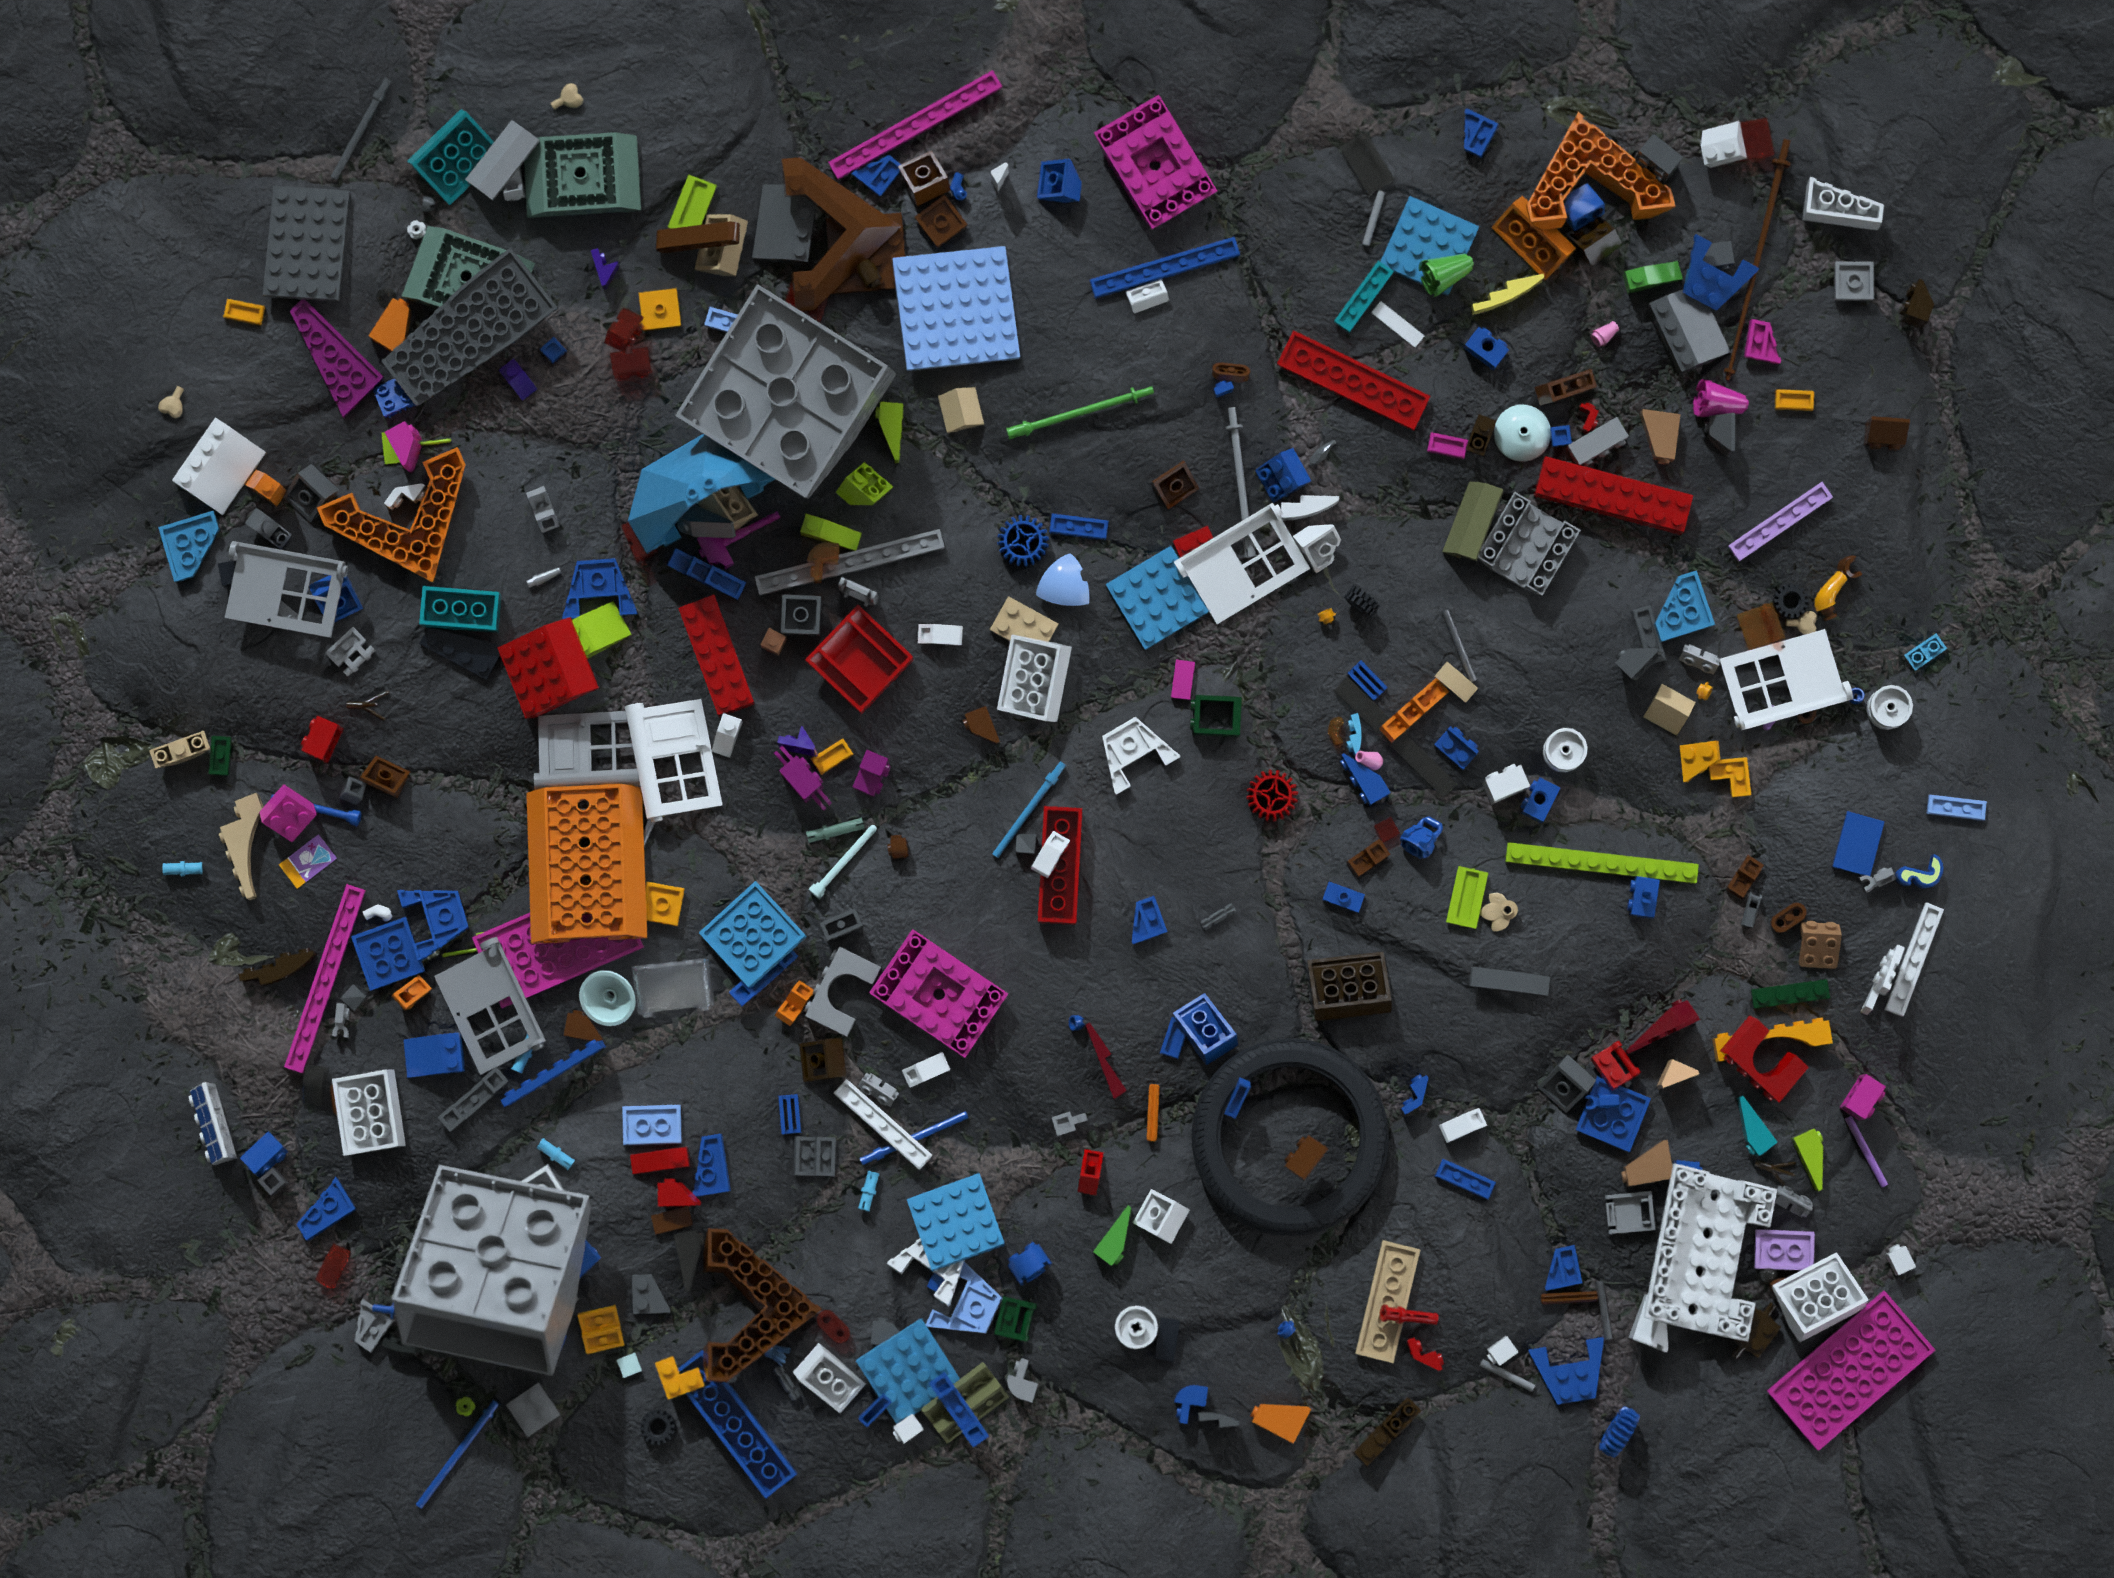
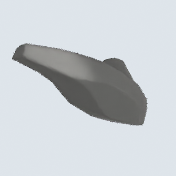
(1321, 453)

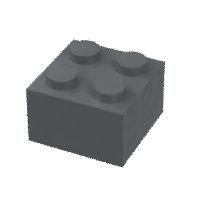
(1658, 158)
(801, 615)

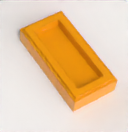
(244, 312)
(1794, 400)
(832, 756)

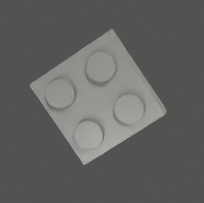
(1854, 281)
(533, 1409)

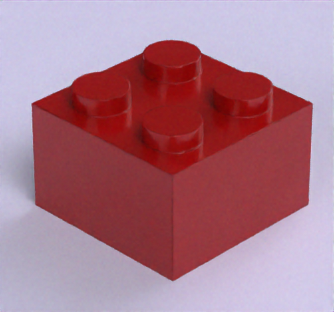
(321, 739)

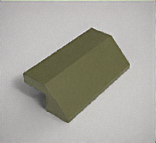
(1473, 520)
(979, 1391)

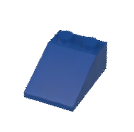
(1206, 1029)
(434, 1055)

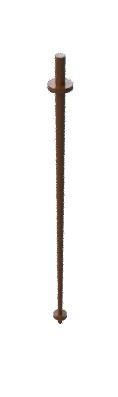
(1781, 163)

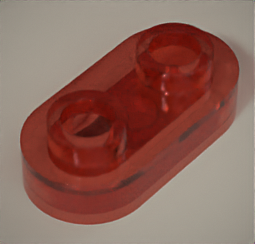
(833, 1326)

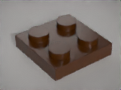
(941, 221)

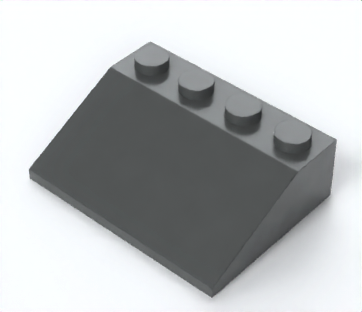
(784, 227)
(1687, 331)

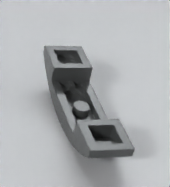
(473, 1099)

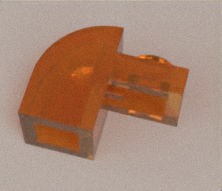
(823, 554)

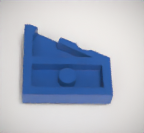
(878, 175)
(1147, 920)
(1563, 1269)

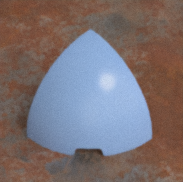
(1063, 583)

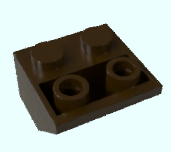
(1595, 240)
(1918, 306)

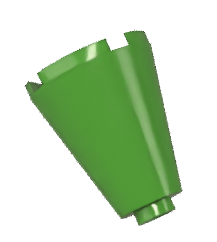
(1444, 272)

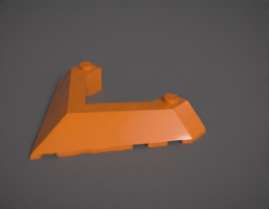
(1591, 152)
(413, 548)

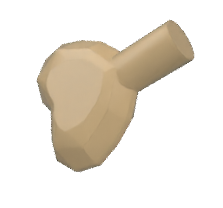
(568, 97)
(172, 404)
(1804, 623)

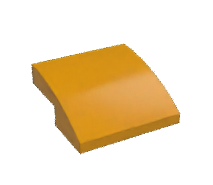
(601, 1329)

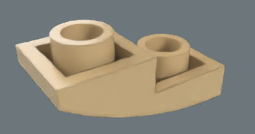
(1456, 682)

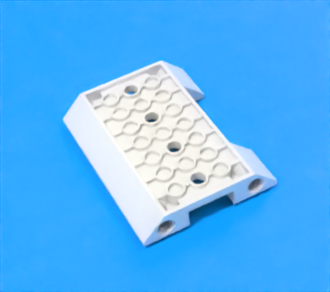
(1685, 1248)

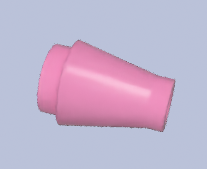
(1603, 334)
(1371, 760)

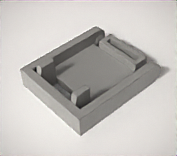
(858, 591)
(1626, 1212)

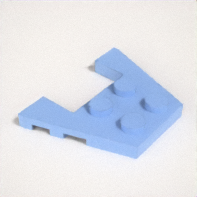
(974, 1309)

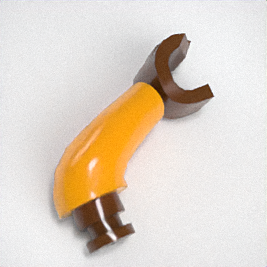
(1826, 596)

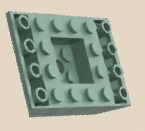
(609, 180)
(442, 262)

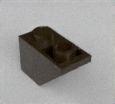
(1480, 435)

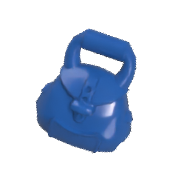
(1419, 839)

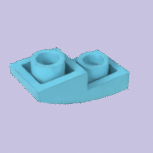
(1925, 651)
(1355, 739)

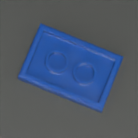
(1858, 844)

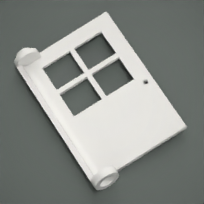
(1222, 577)
(1808, 673)
(671, 732)

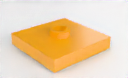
(660, 309)
(663, 903)

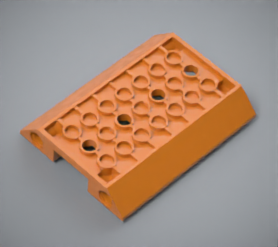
(611, 860)

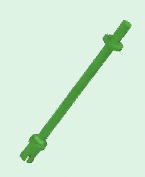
(1027, 428)

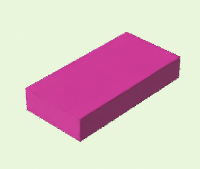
(1447, 445)
(1182, 679)

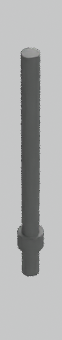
(378, 97)

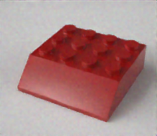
(859, 659)
(548, 668)

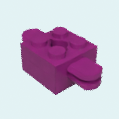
(801, 779)

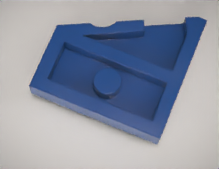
(1478, 133)

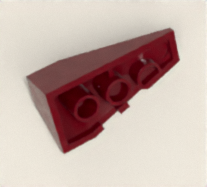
(1672, 1020)

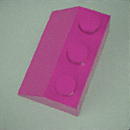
(406, 444)

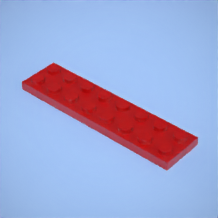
(1353, 380)

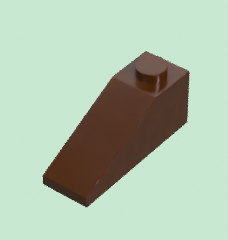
(1565, 387)

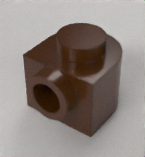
(898, 847)

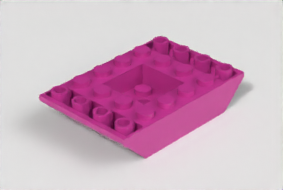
(1150, 136)
(920, 970)

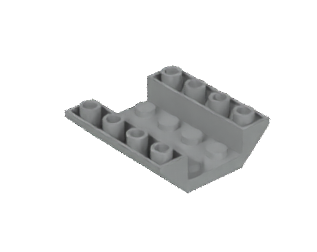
(1527, 545)

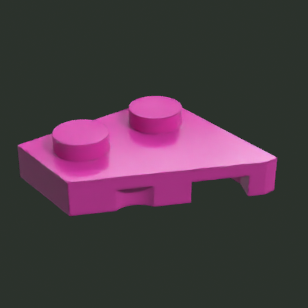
(1761, 343)

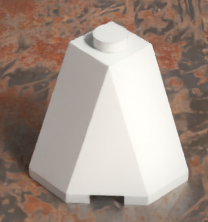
(1649, 1331)

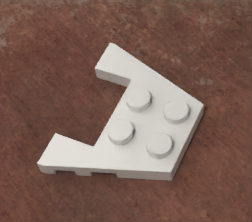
(1130, 743)
(1883, 977)
(949, 1273)

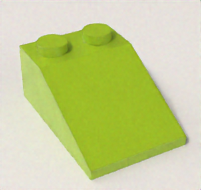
(601, 629)

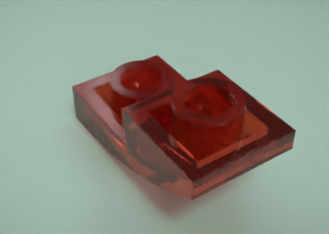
(332, 1266)

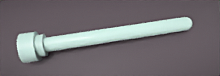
(819, 888)

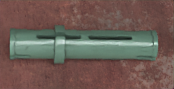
(835, 830)

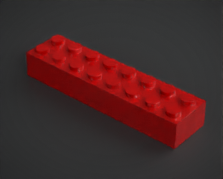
(1613, 495)

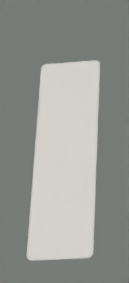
(1398, 324)

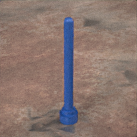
(352, 817)

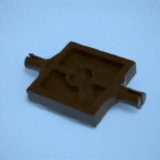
(1761, 1333)

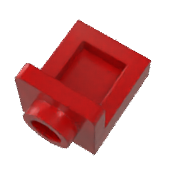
(1590, 423)

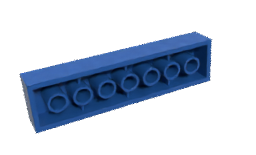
(740, 1431)

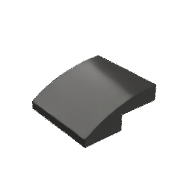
(814, 1156)
(1223, 1420)

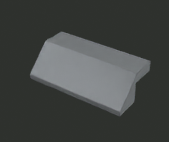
(502, 160)

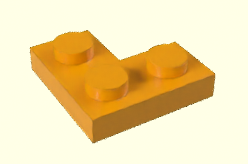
(1736, 771)
(676, 1383)

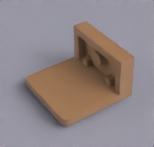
(1819, 944)

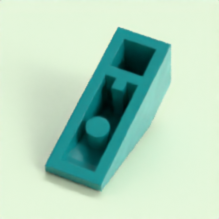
(1755, 1132)

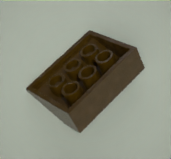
(1349, 986)

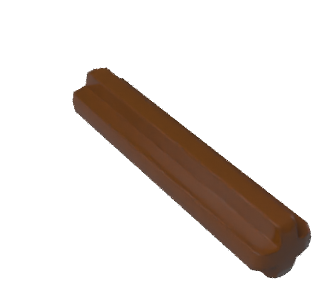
(1572, 1297)

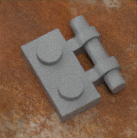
(346, 647)

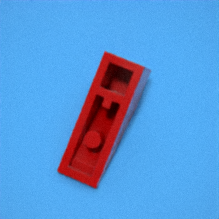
(660, 1160)

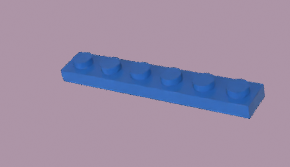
(559, 1068)

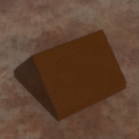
(1175, 485)
(385, 776)

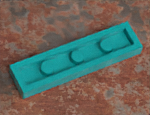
(1363, 296)

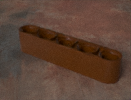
(698, 237)

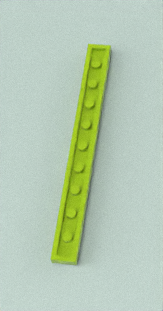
(1601, 863)

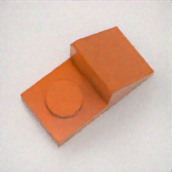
(411, 992)

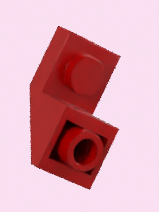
(1430, 1359)

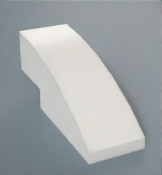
(1307, 507)

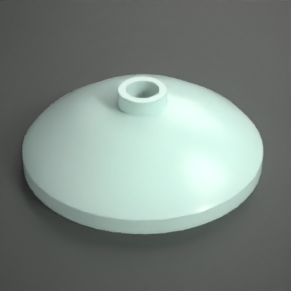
(1518, 445)
(600, 1004)

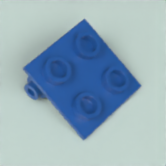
(392, 398)

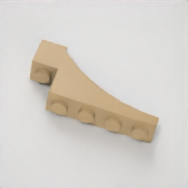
(239, 841)

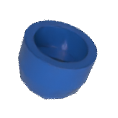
(1860, 696)
(1076, 1022)

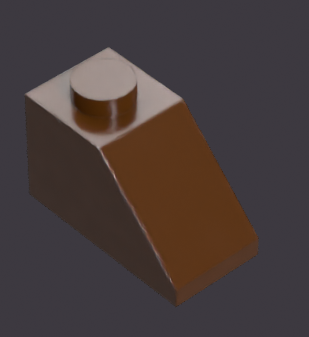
(981, 725)
(581, 1027)

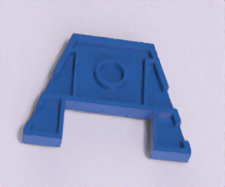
(1709, 283)
(598, 580)
(443, 914)
(1572, 1380)

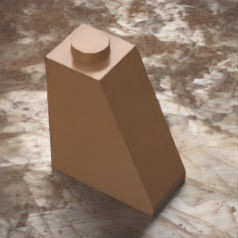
(1661, 434)
(1650, 1166)

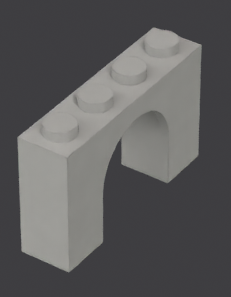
(842, 964)

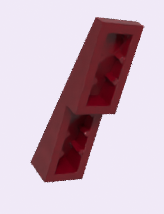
(1102, 1052)

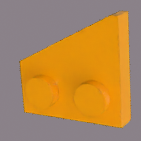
(1698, 757)

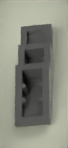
(1509, 981)

